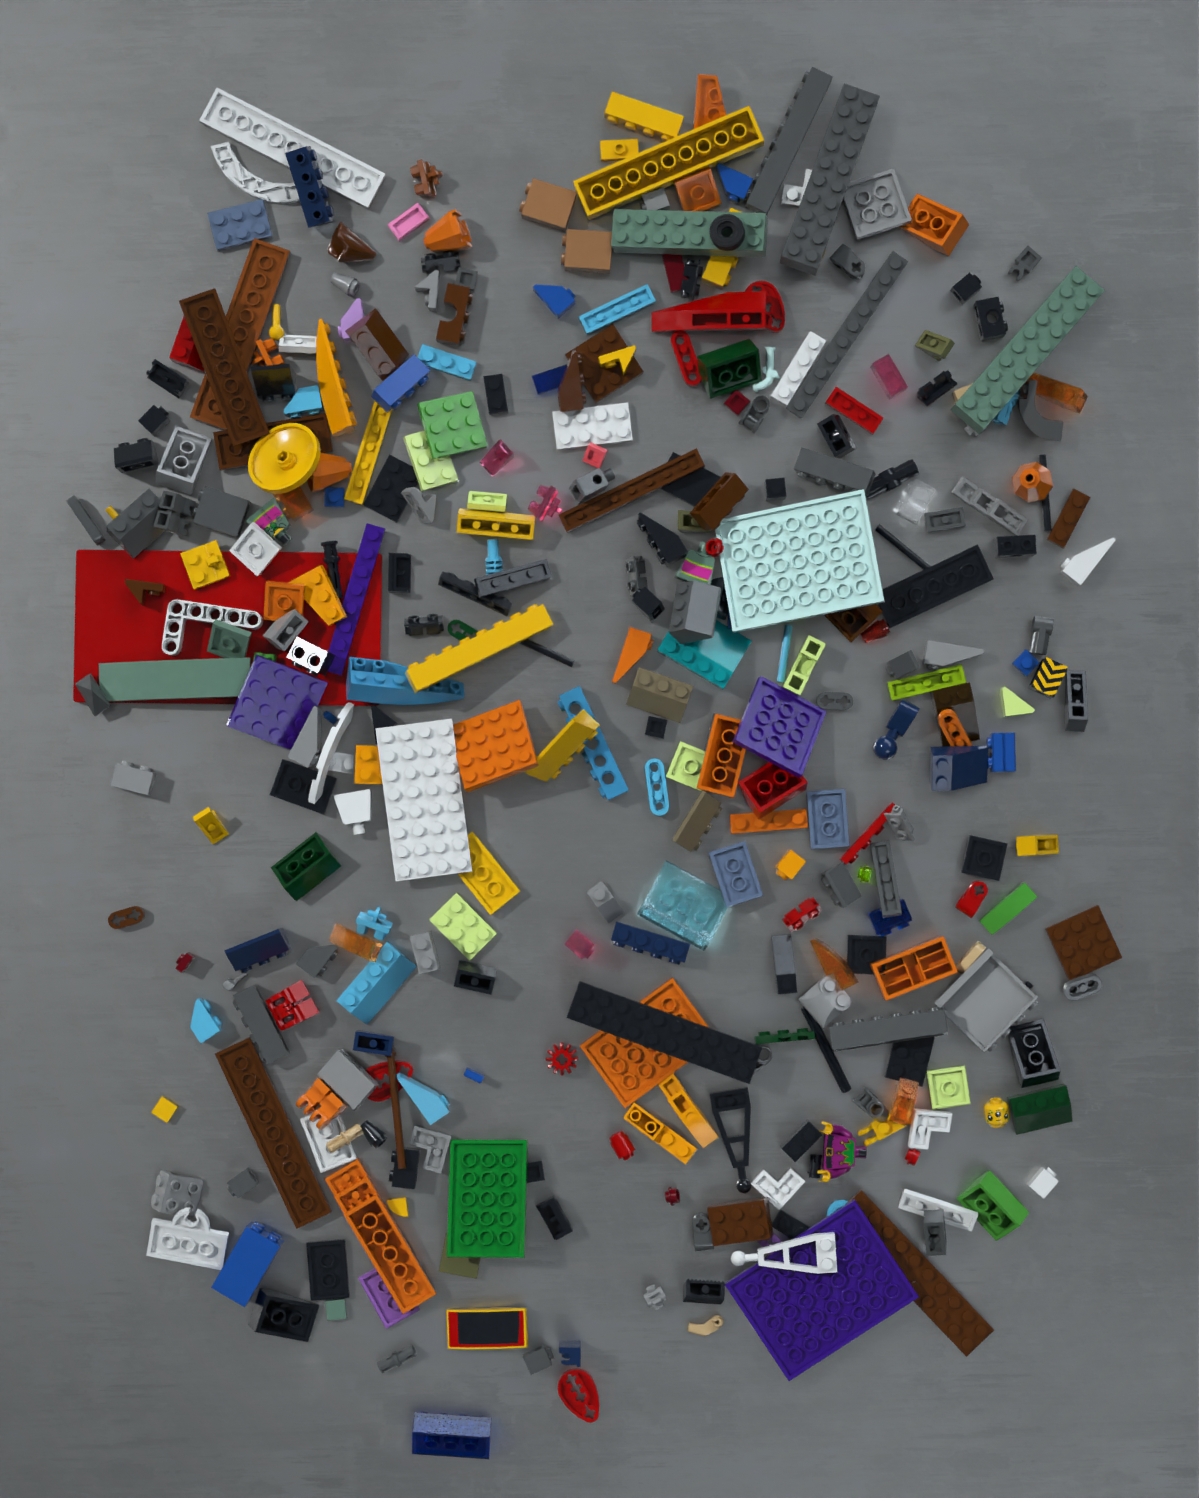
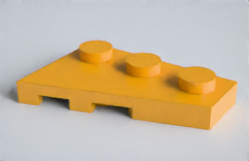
(321, 595)

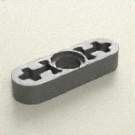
(85, 520)

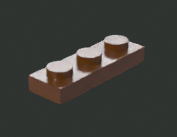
(1068, 518)

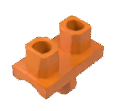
(266, 347)

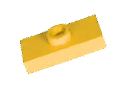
(618, 149)

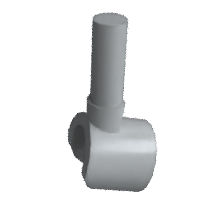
(229, 984)

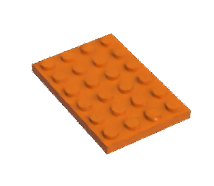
(631, 1067)

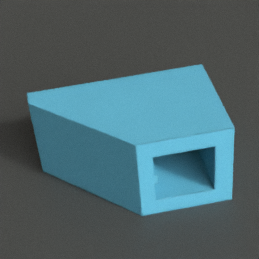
(305, 401)
(203, 1022)

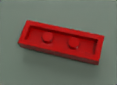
(854, 410)

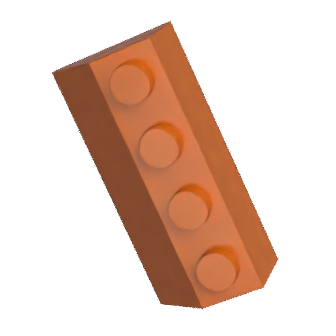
(722, 758)

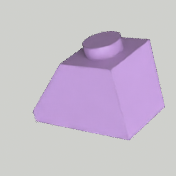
(352, 316)

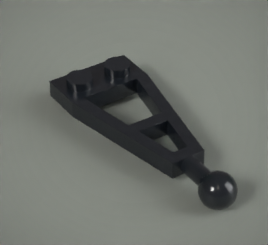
(727, 1101)

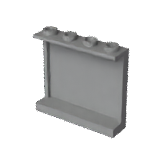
(986, 1001)

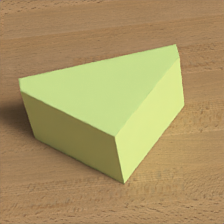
(1012, 704)

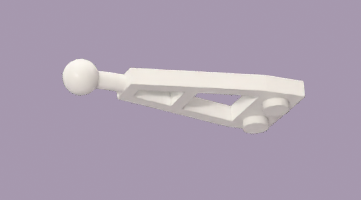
(824, 1254)

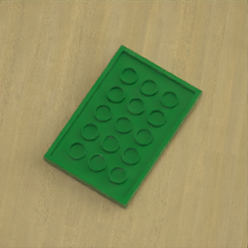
(487, 1199)

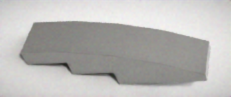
(989, 506)

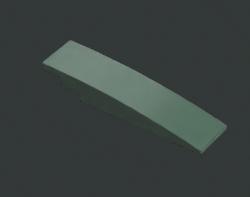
(173, 679)

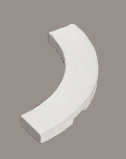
(249, 183)
(328, 750)

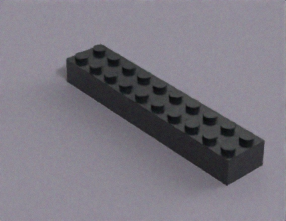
(664, 1032)

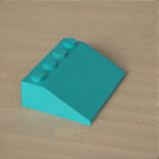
(708, 658)

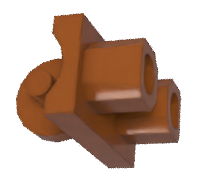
(429, 178)

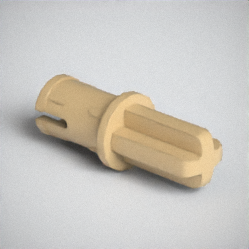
(344, 1138)

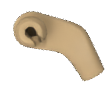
(706, 1328)

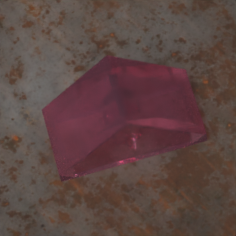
(497, 457)

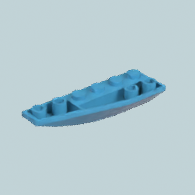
(387, 684)

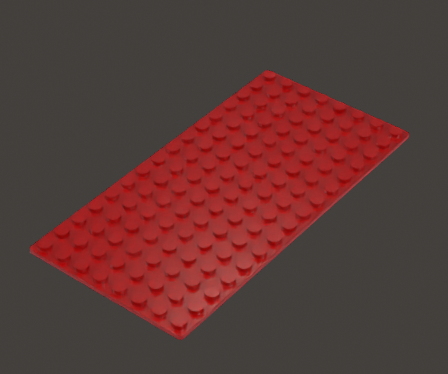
(117, 628)

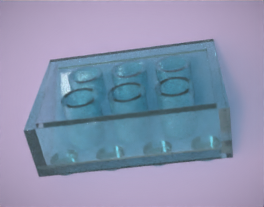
(684, 906)

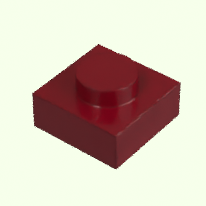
(184, 961)

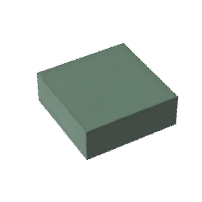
(336, 1309)

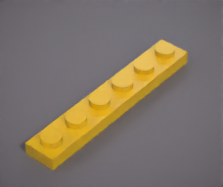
(367, 454)

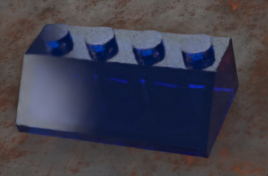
(451, 1435)

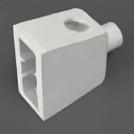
(355, 809)

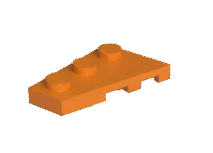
(708, 100)

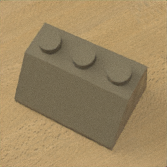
(659, 695)
(697, 821)

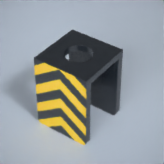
(1048, 677)

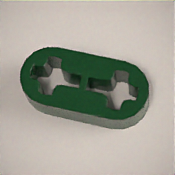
(466, 628)

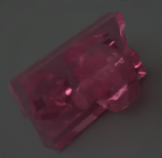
(549, 496)

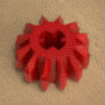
(567, 1054)

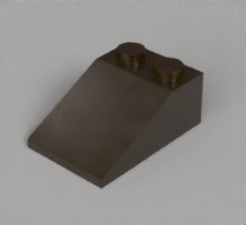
(961, 700)

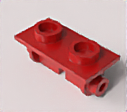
(795, 920)

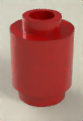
(622, 1145)

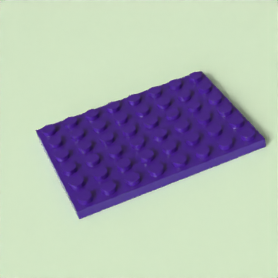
(815, 1314)

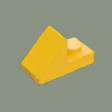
(622, 356)
(210, 825)

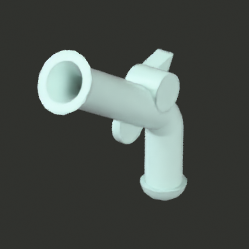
(768, 370)

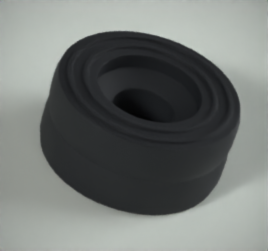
(727, 243)

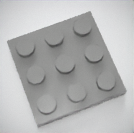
(876, 204)

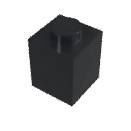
(966, 288)
(155, 419)
(775, 489)

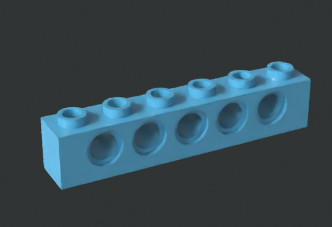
(618, 786)

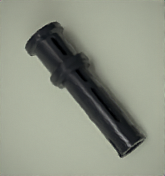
(332, 559)

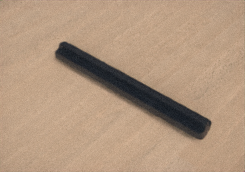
(827, 1052)

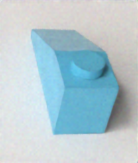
(426, 1099)

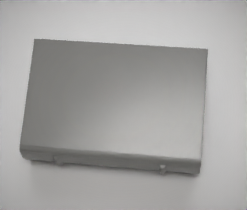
(347, 1079)

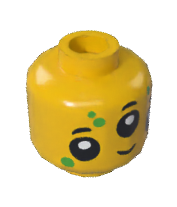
(996, 1112)

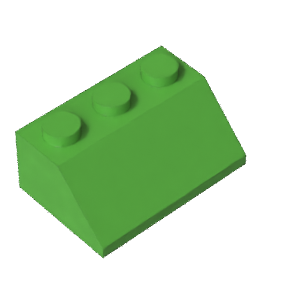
(996, 1206)

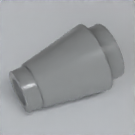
(347, 284)

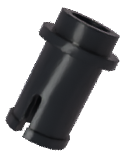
(814, 1166)

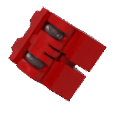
(289, 1007)

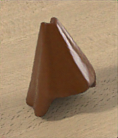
(348, 247)

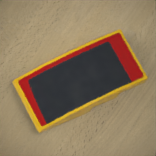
(487, 1328)

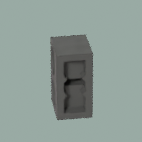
(935, 1232)

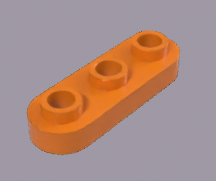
(951, 725)

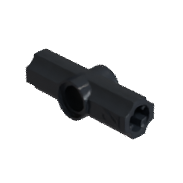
(892, 478)

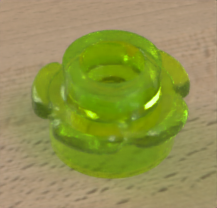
(864, 873)

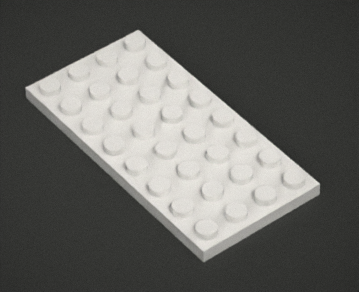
(423, 799)

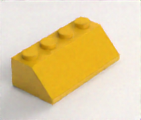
(563, 746)

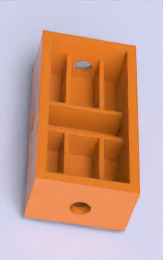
(914, 968)

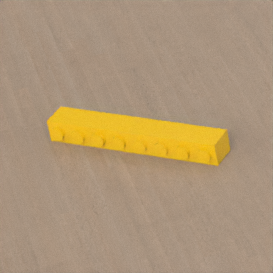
(478, 648)

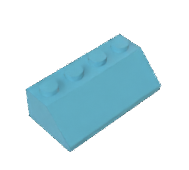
(376, 983)

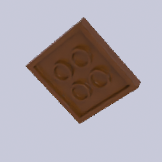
(601, 380)
(1083, 943)

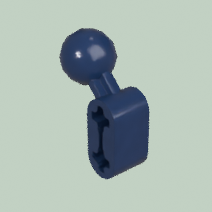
(886, 746)

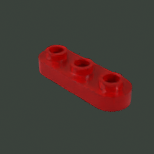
(683, 350)

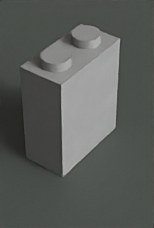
(425, 952)

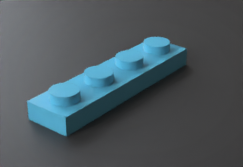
(617, 309)

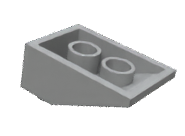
(183, 460)
(308, 744)

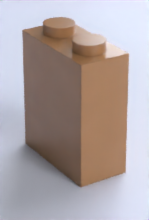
(548, 204)
(587, 251)

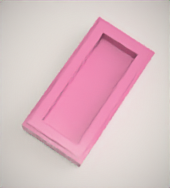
(408, 221)

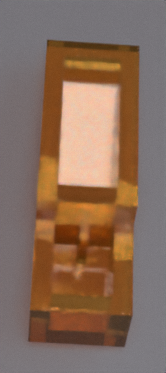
(355, 942)
(834, 963)

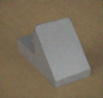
(431, 285)
(422, 506)
(605, 902)

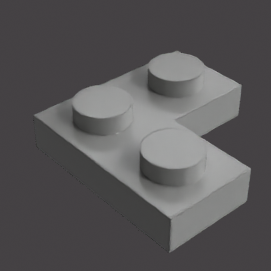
(436, 1145)

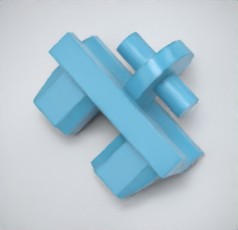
(373, 920)

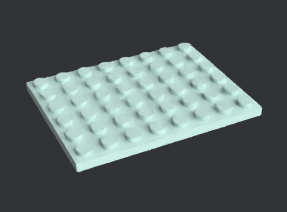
(799, 561)

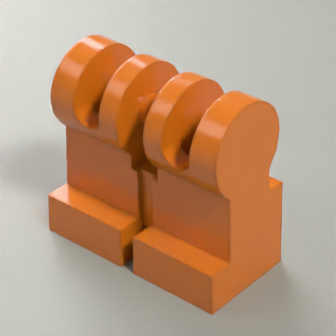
(330, 1104)

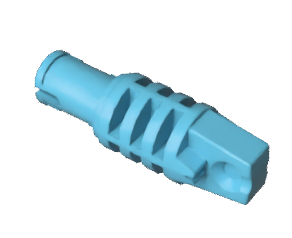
(493, 561)

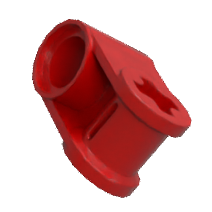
(969, 901)

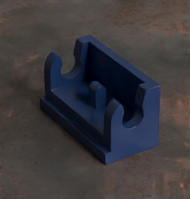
(572, 1351)

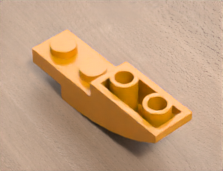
(688, 1111)
(660, 1133)

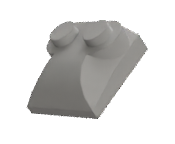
(825, 1000)

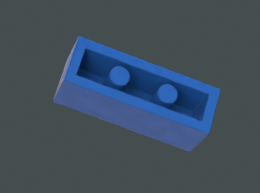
(401, 384)

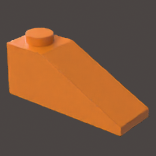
(633, 650)

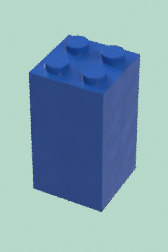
(248, 1263)

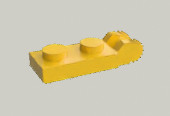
(881, 1129)

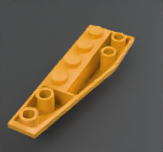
(331, 385)

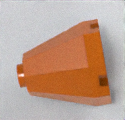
(448, 234)
(329, 471)
(1036, 489)

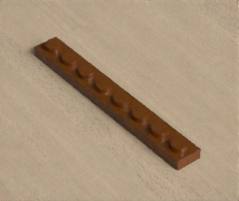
(631, 490)

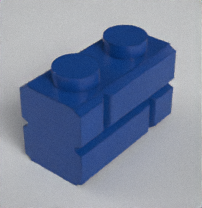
(1002, 752)

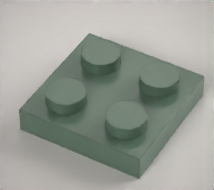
(228, 640)

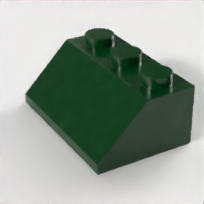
(730, 368)
(305, 866)
(1040, 1108)

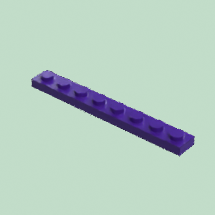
(355, 596)

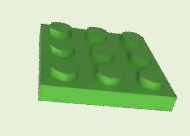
(452, 425)

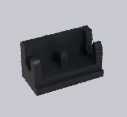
(167, 379)
(399, 573)
(554, 1218)

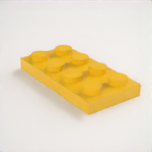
(487, 878)

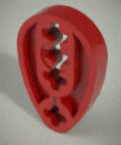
(774, 299)
(378, 1071)
(588, 1387)

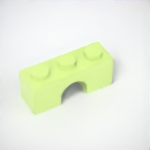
(803, 665)

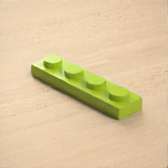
(926, 682)

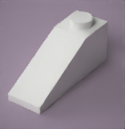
(1082, 564)

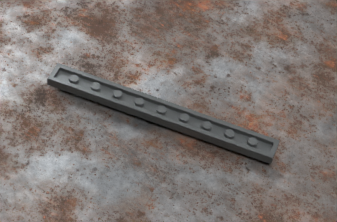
(846, 334)

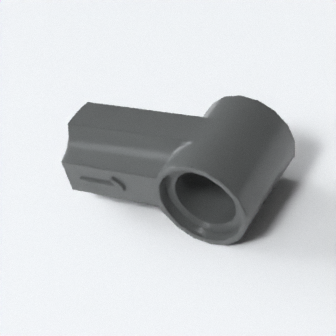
(1041, 630)

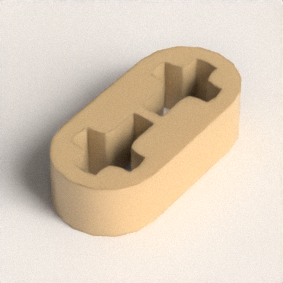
(969, 958)

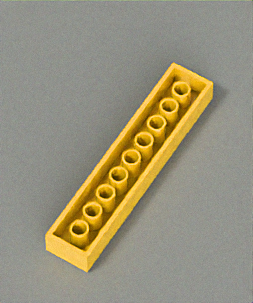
(668, 162)

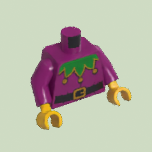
(838, 1151)

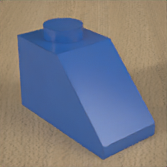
(734, 183)
(555, 298)

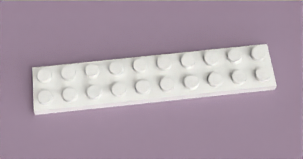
(275, 138)

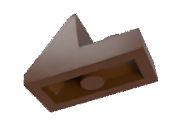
(139, 589)

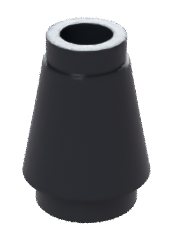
(373, 1134)

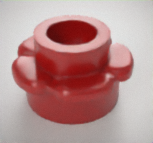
(710, 547)
(912, 1156)

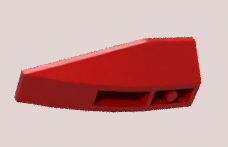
(716, 313)

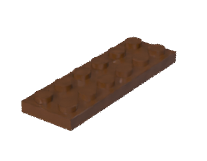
(238, 456)

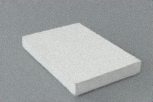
(319, 1139)

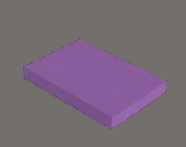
(382, 1299)

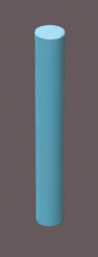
(784, 653)

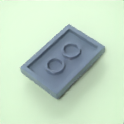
(239, 225)
(827, 818)
(735, 874)

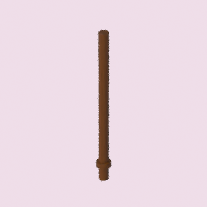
(396, 1110)

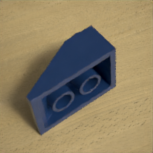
(957, 767)

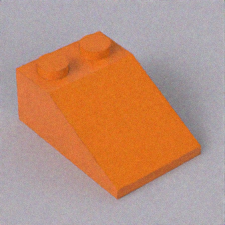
(935, 224)

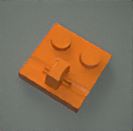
(697, 191)
(282, 598)

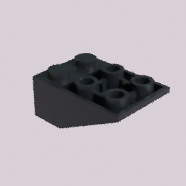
(666, 542)

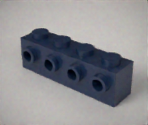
(309, 186)
(651, 942)

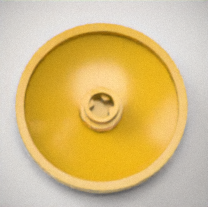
(284, 458)

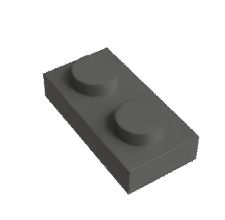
(945, 519)

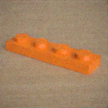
(773, 821)

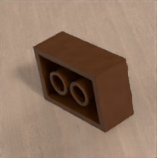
(740, 1221)

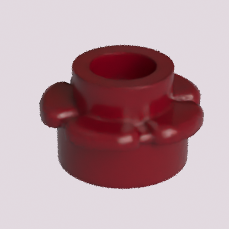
(672, 1196)

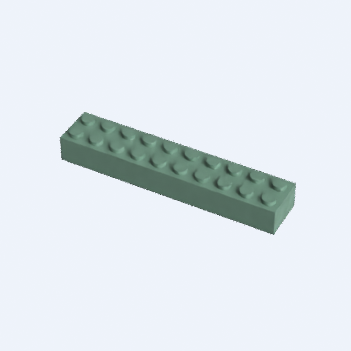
(1027, 350)

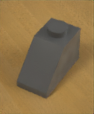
(902, 665)

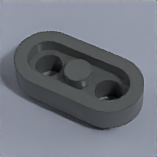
(1082, 987)

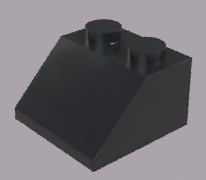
(135, 456)

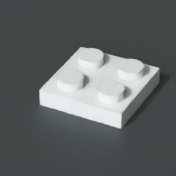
(255, 549)

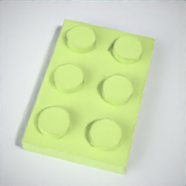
(429, 471)
(463, 926)

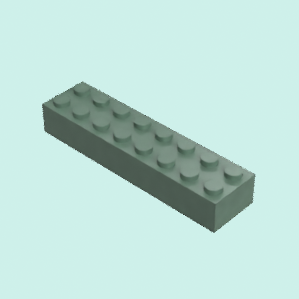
(683, 233)

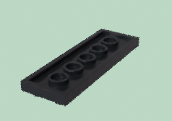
(934, 586)

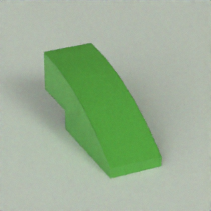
(1008, 908)

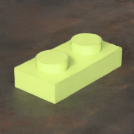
(487, 501)

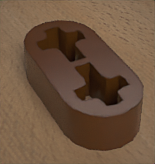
(124, 913)

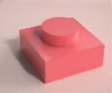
(594, 455)

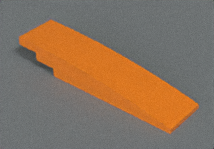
(380, 1236)

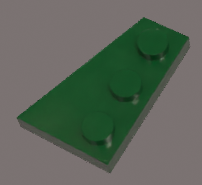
(784, 1036)

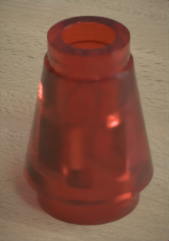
(876, 631)

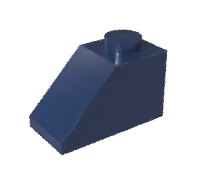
(373, 1043)

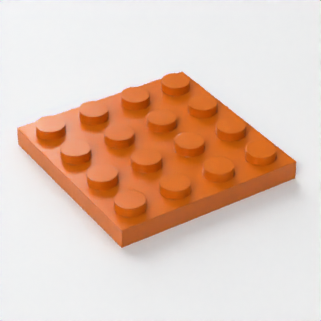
(494, 746)

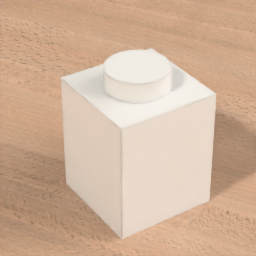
(1043, 1181)

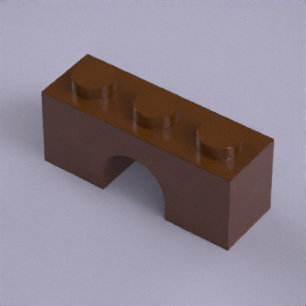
(452, 331)

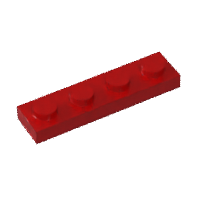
(864, 840)

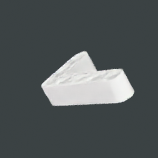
(205, 616)

